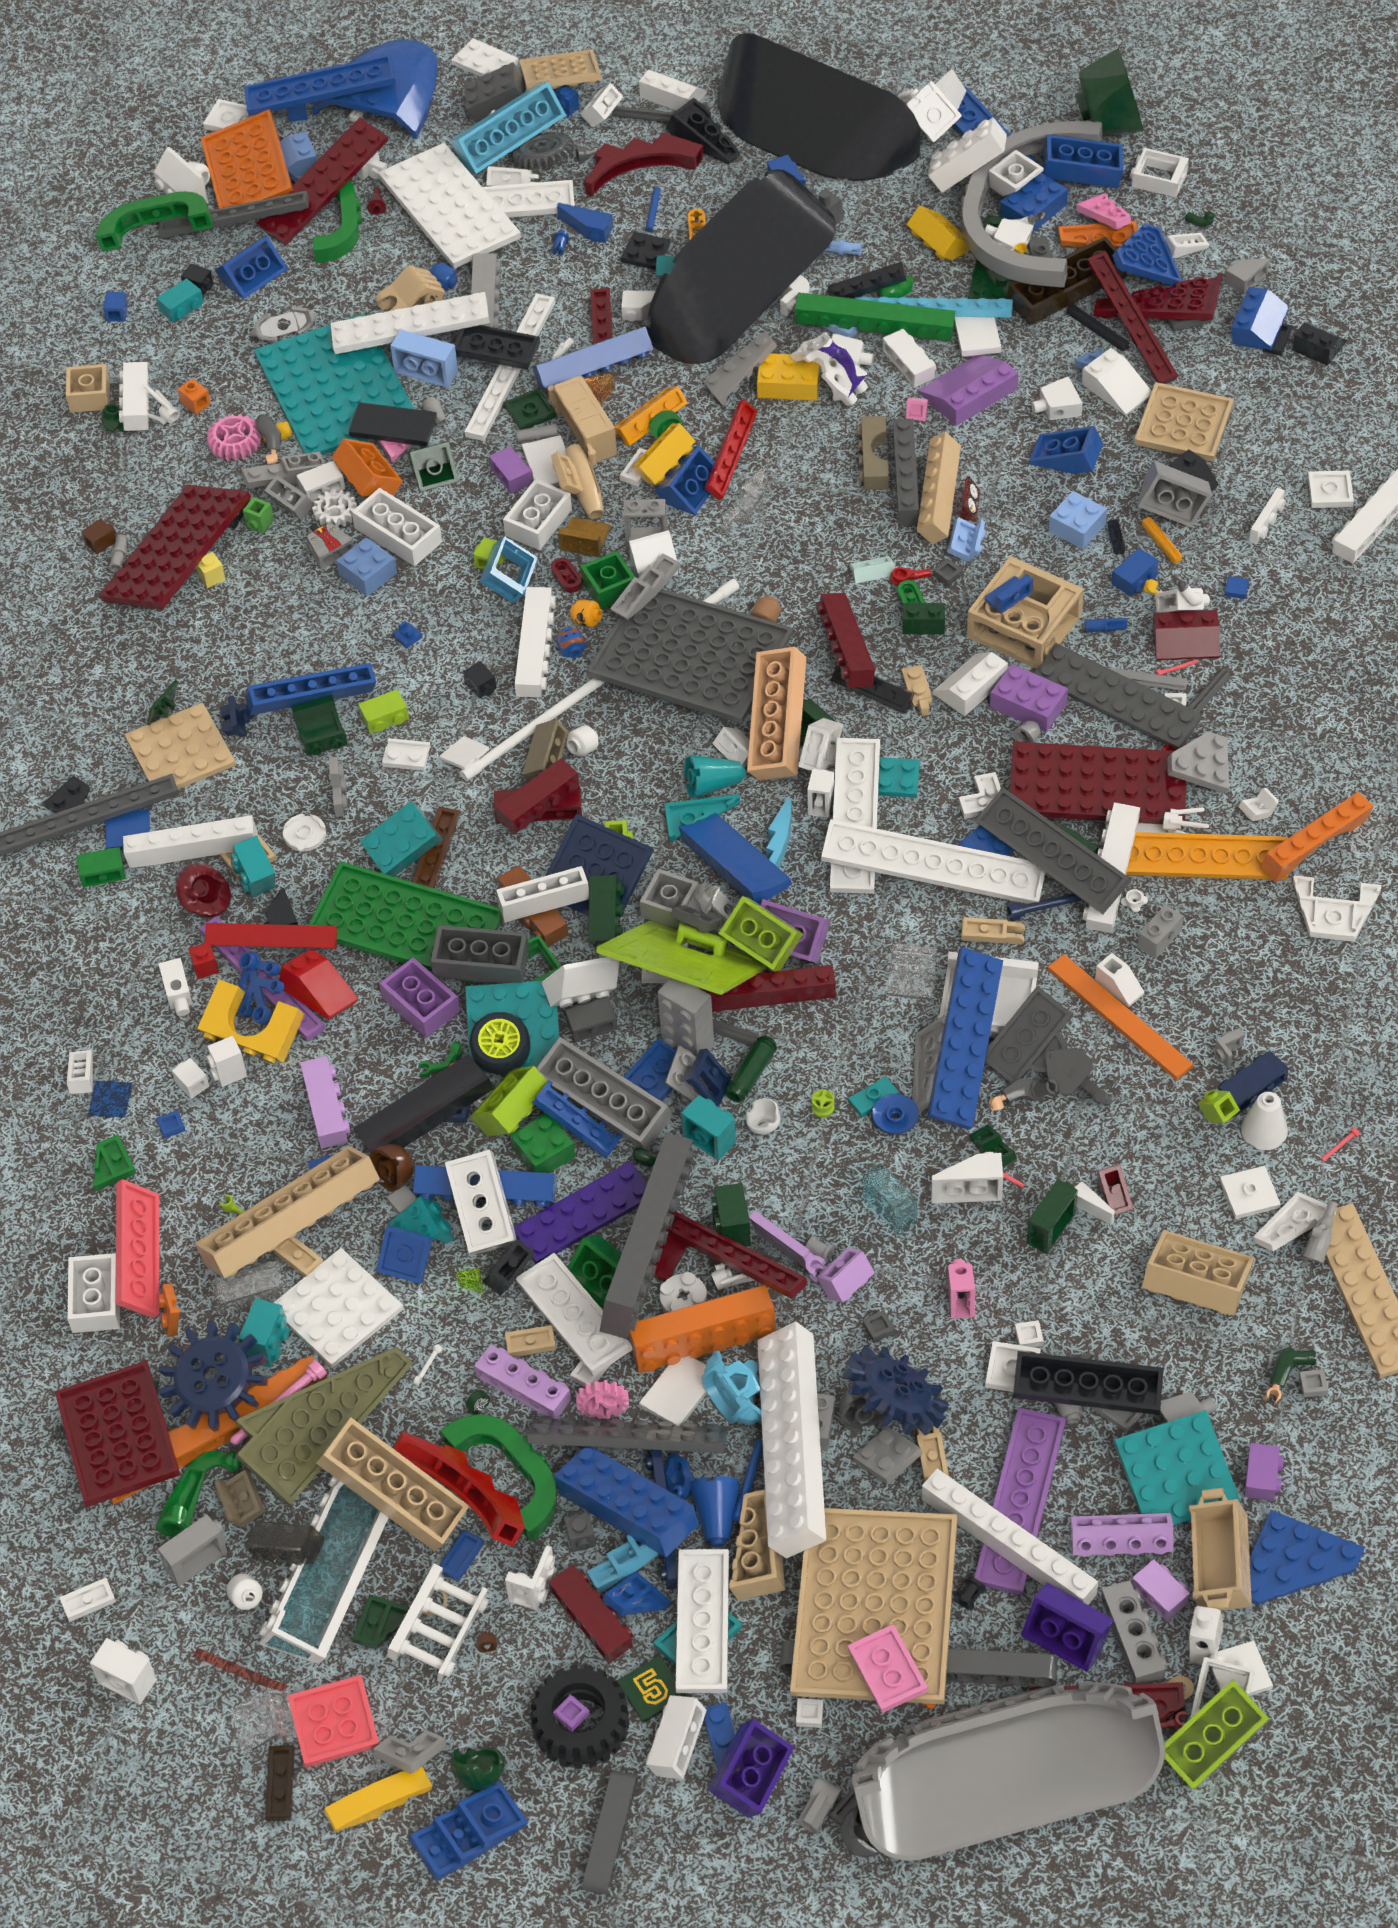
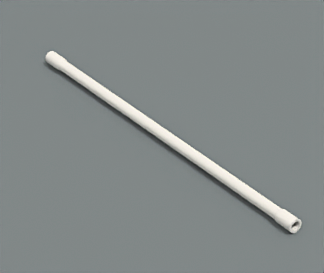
(722, 593)

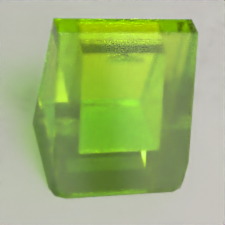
(470, 1280)

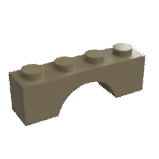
(875, 470)

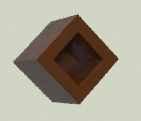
(99, 536)

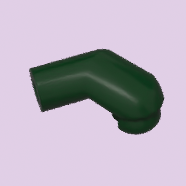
(1200, 221)
(644, 1157)

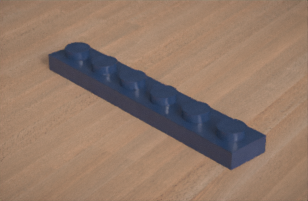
(668, 1571)

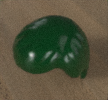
(477, 1768)

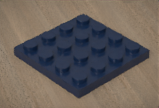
(601, 854)

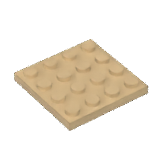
(561, 69)
(1184, 420)
(181, 746)

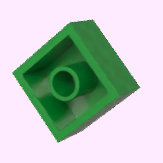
(606, 578)
(542, 1145)

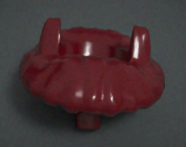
(203, 890)

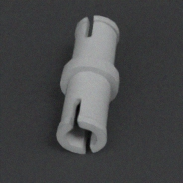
(537, 433)
(118, 553)

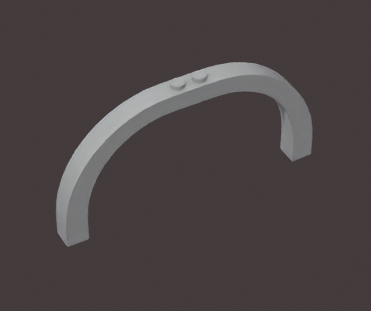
(994, 256)

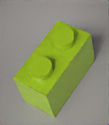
(383, 711)

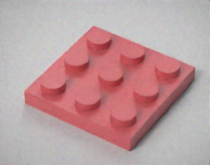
(333, 1721)

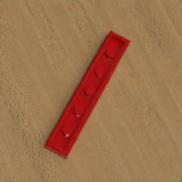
(731, 449)
(271, 936)

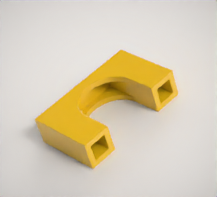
(271, 1043)

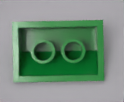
(595, 1266)

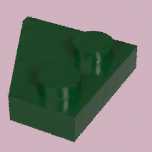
(379, 1621)

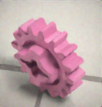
(602, 1400)

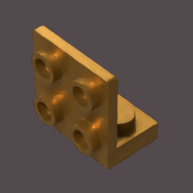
(583, 536)

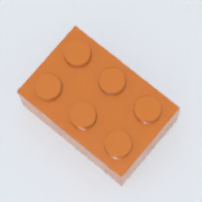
(366, 467)

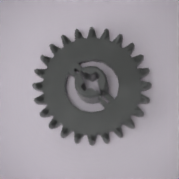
(546, 149)

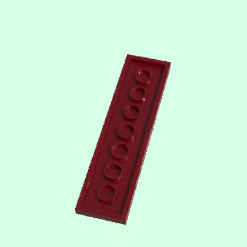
(327, 178)

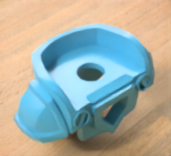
(733, 1389)

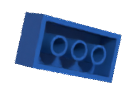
(1083, 161)

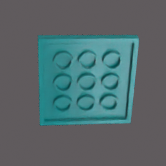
(522, 1000)
(1173, 1465)

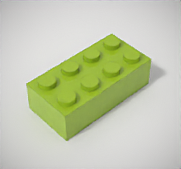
(1214, 1734)

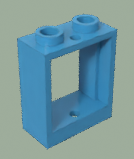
(500, 582)

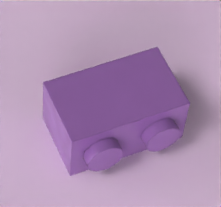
(511, 469)
(1263, 1471)

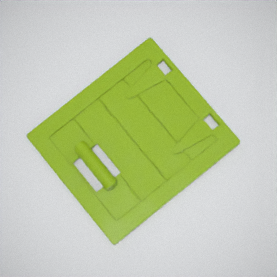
(660, 951)

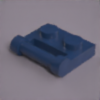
(712, 1074)

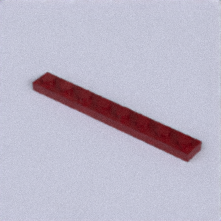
(1132, 318)
(736, 1256)

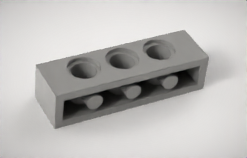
(1140, 1669)

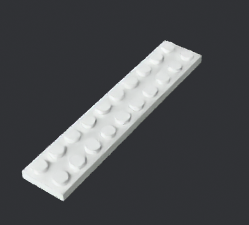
(932, 862)

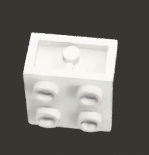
(528, 1591)

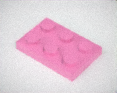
(887, 1668)

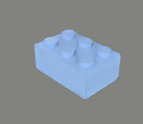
(424, 358)

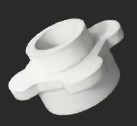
(1137, 895)

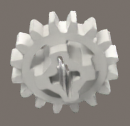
(334, 508)

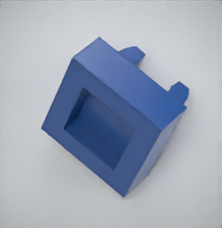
(407, 634)

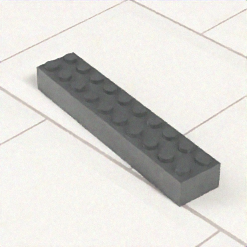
(646, 1236)

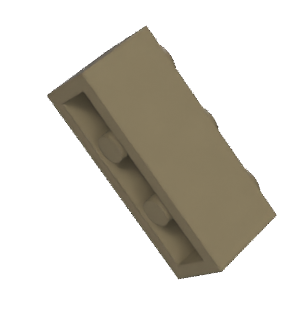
(545, 748)

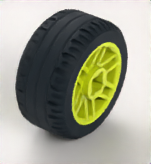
(499, 1043)

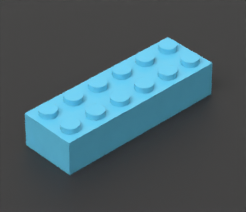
(508, 127)

